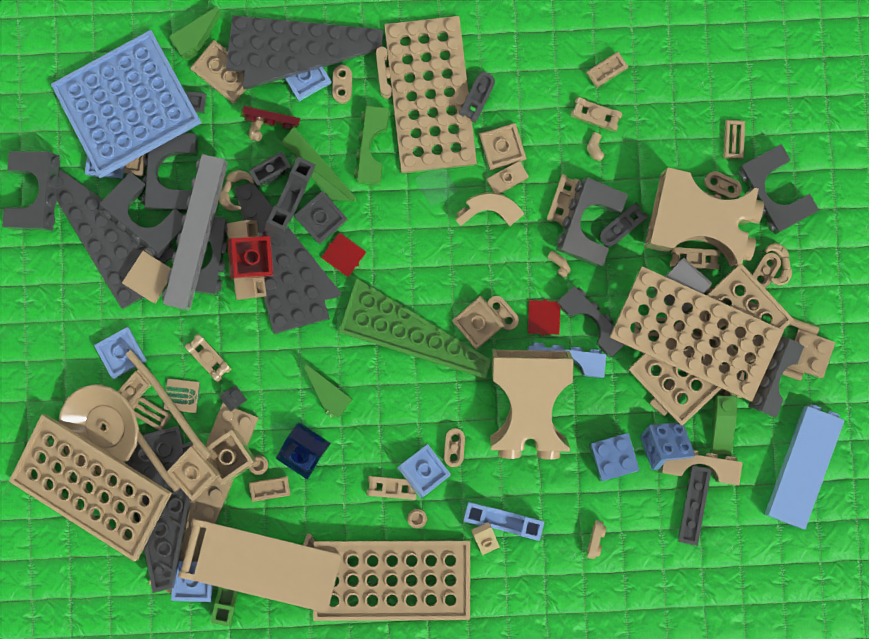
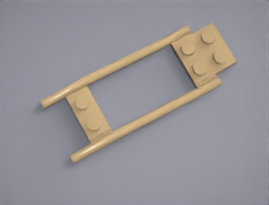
(814, 354)
(192, 470)

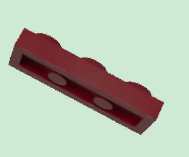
(269, 118)

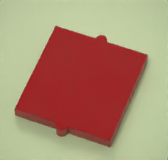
(343, 255)
(543, 317)

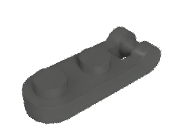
(478, 96)
(622, 226)

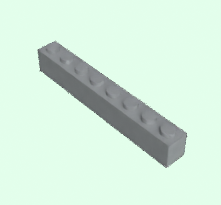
(195, 232)

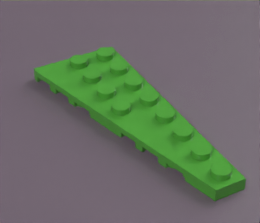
(388, 324)

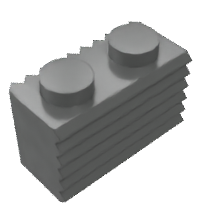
(270, 170)

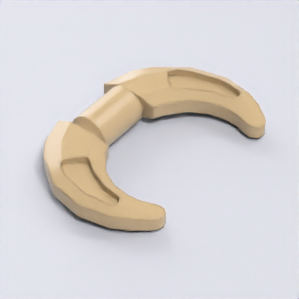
(232, 178)
(786, 272)

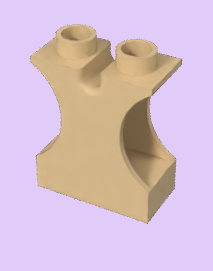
(688, 214)
(532, 385)

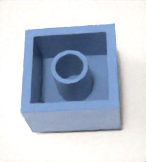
(614, 457)

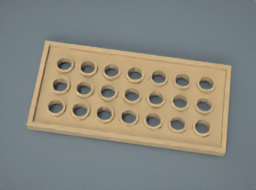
(400, 89)
(717, 310)
(699, 398)
(101, 483)
(401, 610)

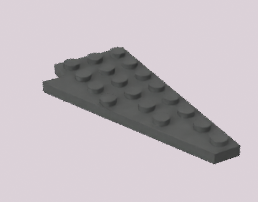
(282, 48)
(107, 246)
(298, 284)
(167, 537)

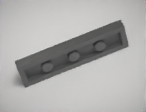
(694, 505)

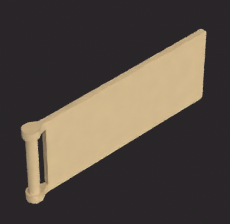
(262, 566)

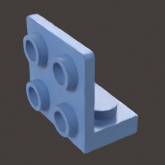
(666, 443)

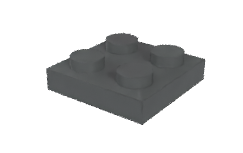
(321, 217)

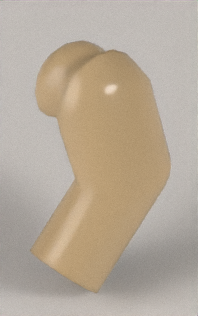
(254, 133)
(593, 148)
(561, 262)

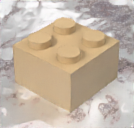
(230, 456)

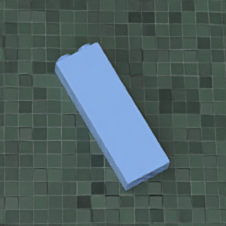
(804, 466)

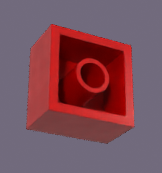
(250, 257)

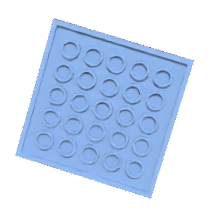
(125, 104)

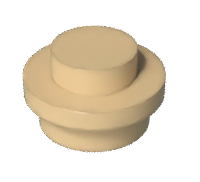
(261, 465)
(417, 518)

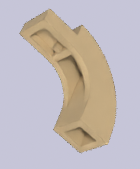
(490, 201)

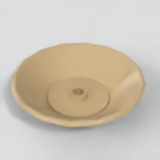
(98, 405)

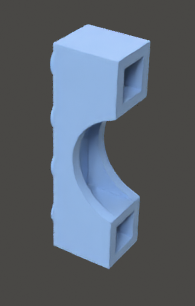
(591, 363)
(504, 520)

